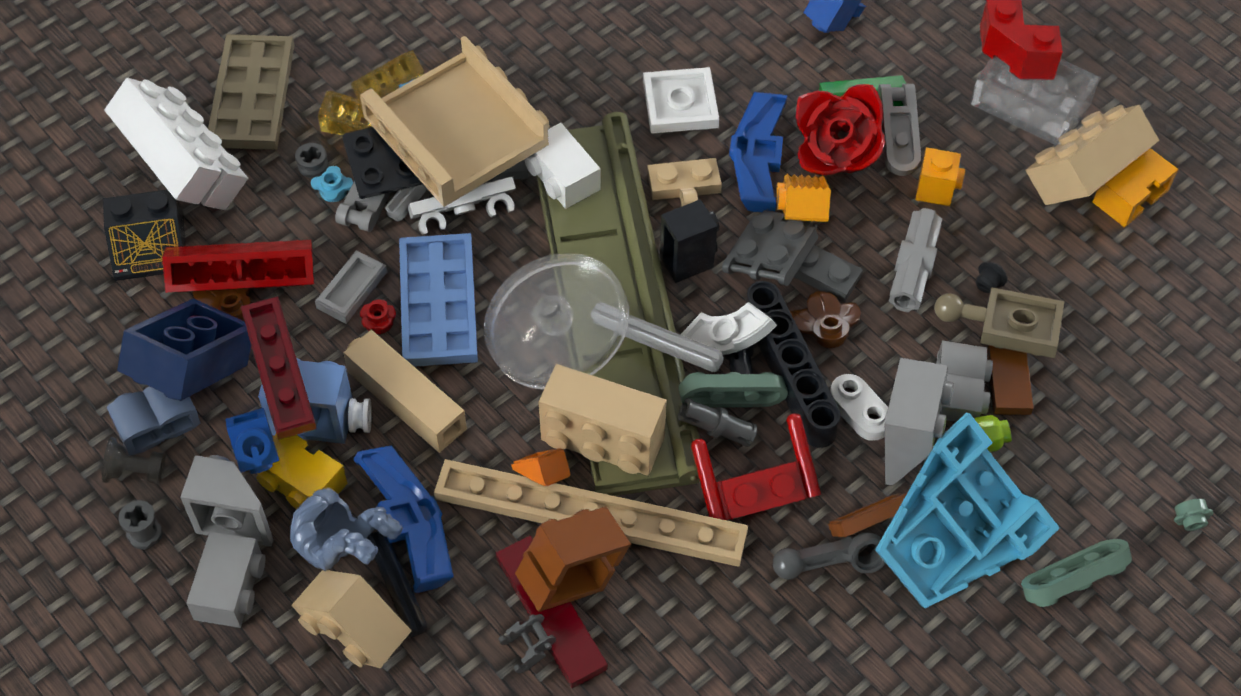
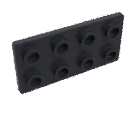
(375, 164)

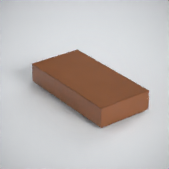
(1010, 382)
(866, 516)

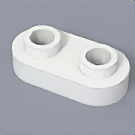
(858, 405)

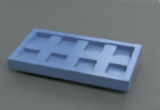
(438, 300)

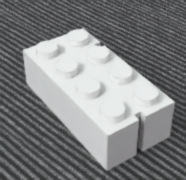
(176, 144)

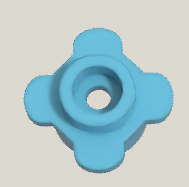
(335, 191)

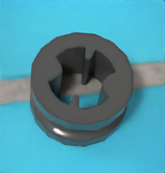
(306, 153)

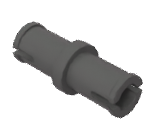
(717, 422)

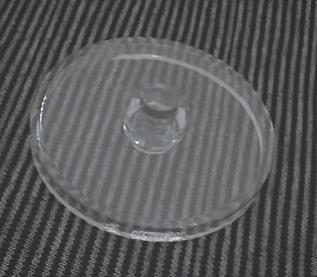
(555, 313)

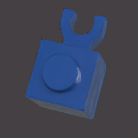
(833, 14)

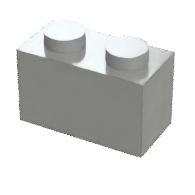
(226, 579)

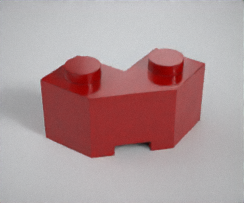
(1027, 49)

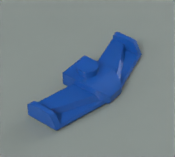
(757, 151)
(416, 513)

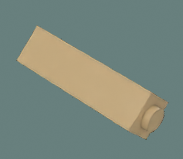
(405, 390)

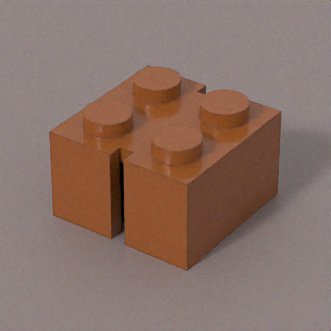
(572, 558)

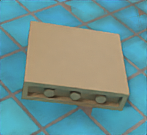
(458, 124)

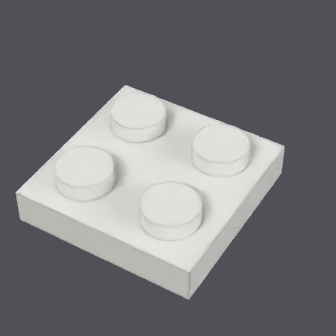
(680, 100)

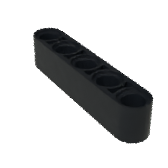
(800, 376)

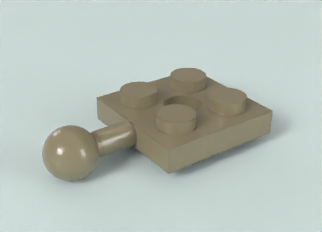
(1002, 317)

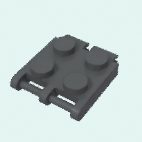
(772, 244)

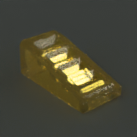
(404, 67)
(343, 106)

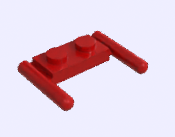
(760, 488)

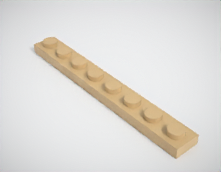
(640, 521)

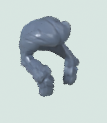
(327, 531)

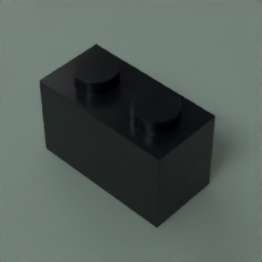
(688, 240)

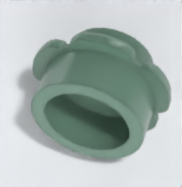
(1192, 514)

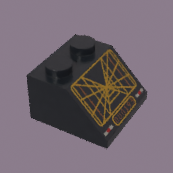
(140, 230)

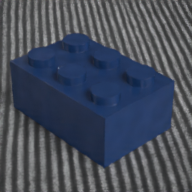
(184, 349)

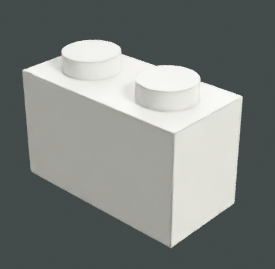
(565, 168)

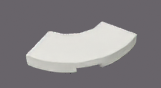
(731, 331)

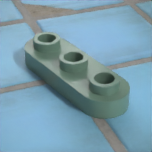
(734, 389)
(1076, 572)

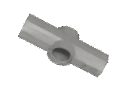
(915, 260)

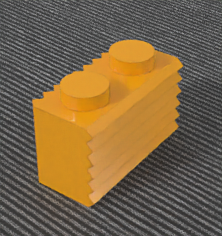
(804, 198)

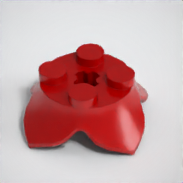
(824, 115)

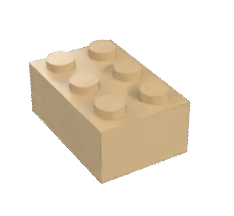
(1091, 154)
(602, 420)

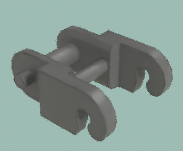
(536, 651)

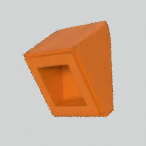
(544, 466)

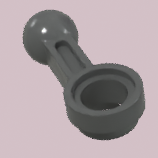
(790, 563)

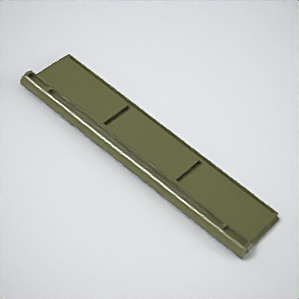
(619, 233)

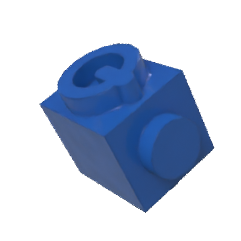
(252, 441)

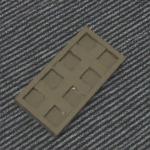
(251, 91)

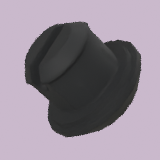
(990, 276)

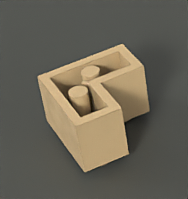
(354, 614)

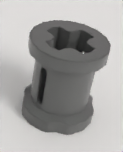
(140, 524)

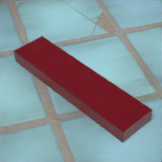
(278, 368)
(573, 646)

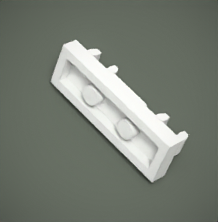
(491, 191)

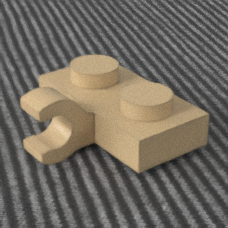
(684, 180)

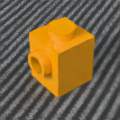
(939, 176)

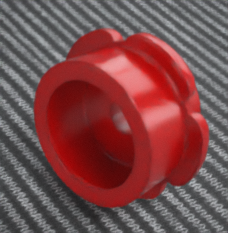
(381, 323)

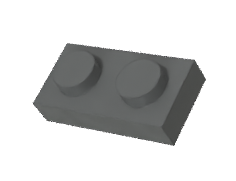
(829, 273)

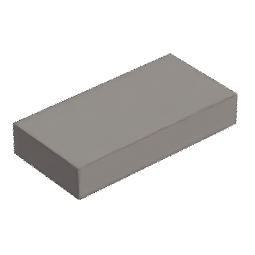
(351, 287)

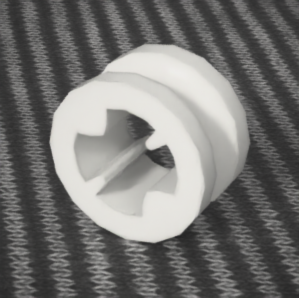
(359, 415)

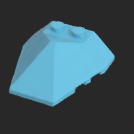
(961, 519)

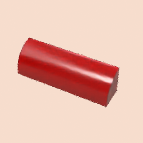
(238, 266)

